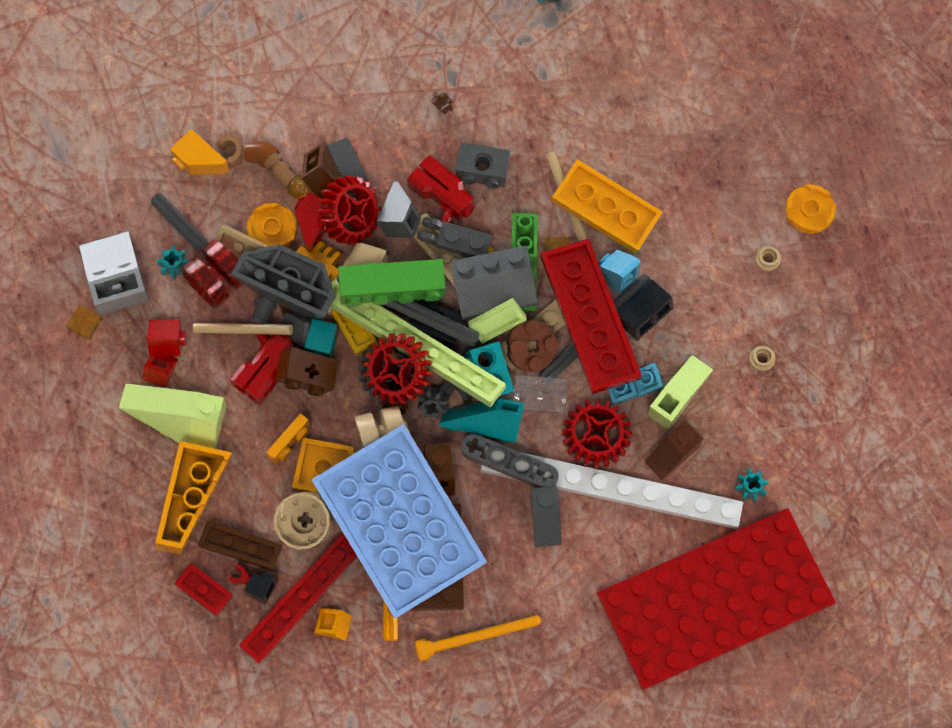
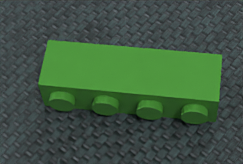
(391, 282)

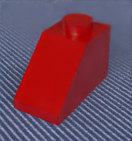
(307, 220)

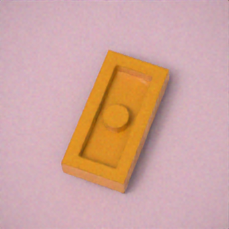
(282, 447)

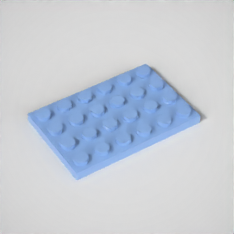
(399, 521)

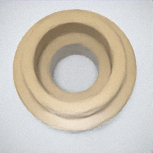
(770, 252)
(762, 351)

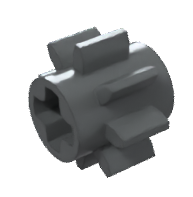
(433, 402)

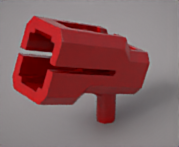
(442, 187)
(260, 375)

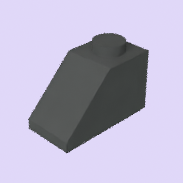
(545, 516)

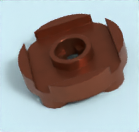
(545, 342)

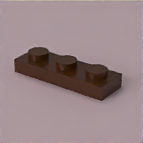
(240, 545)

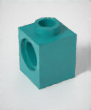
(321, 338)

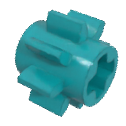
(167, 260)
(757, 490)

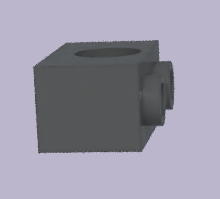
(473, 155)

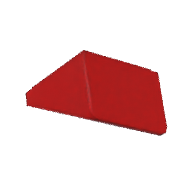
(159, 369)

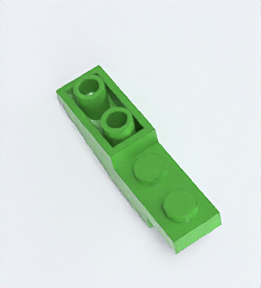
(525, 234)

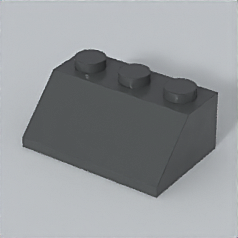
(493, 279)

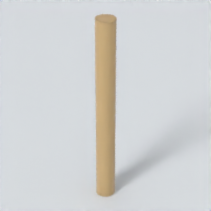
(559, 176)
(234, 328)

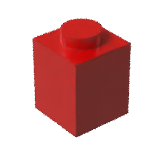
(165, 338)

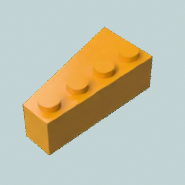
(191, 486)

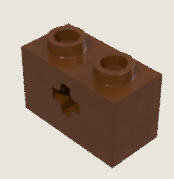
(306, 371)

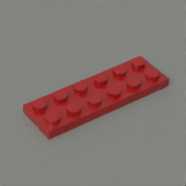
(590, 316)

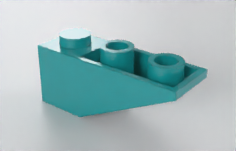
(498, 421)

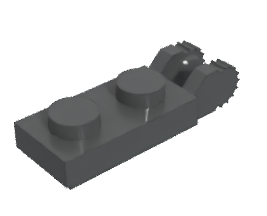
(455, 238)

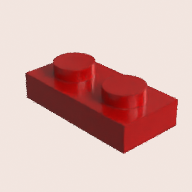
(203, 589)

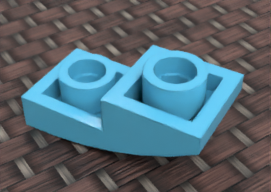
(649, 383)

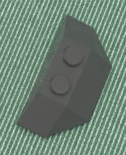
(286, 279)

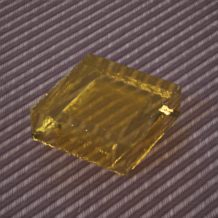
(84, 322)

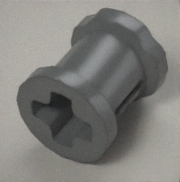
(262, 311)

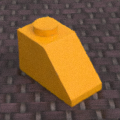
(197, 156)

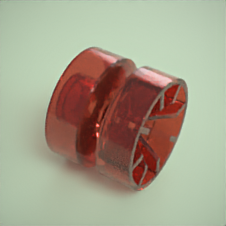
(210, 278)

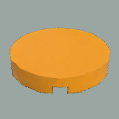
(810, 209)
(272, 225)

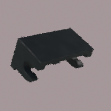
(645, 310)

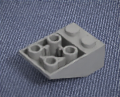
(113, 273)

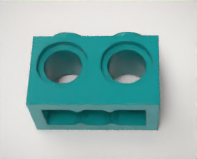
(496, 364)

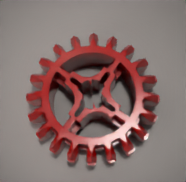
(341, 208)
(408, 385)
(586, 415)

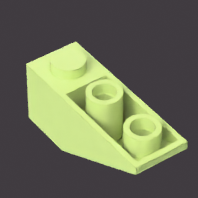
(679, 392)

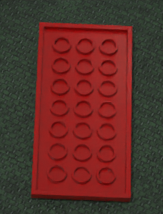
(715, 599)

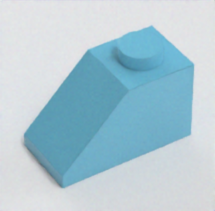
(619, 270)

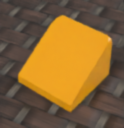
(333, 623)

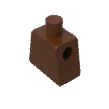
(441, 463)

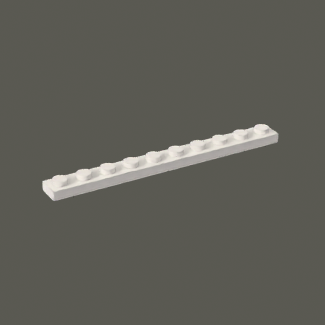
(632, 491)

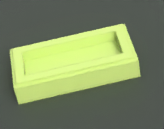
(498, 320)

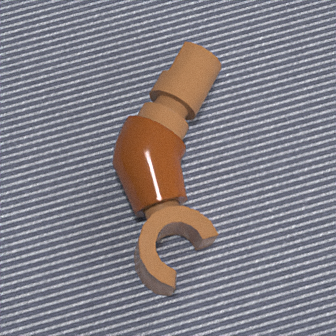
(260, 153)

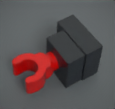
(256, 585)

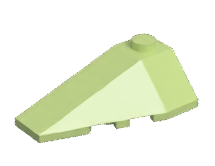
(176, 413)

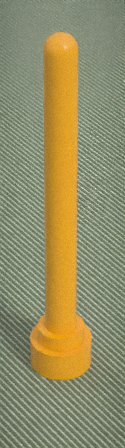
(425, 649)

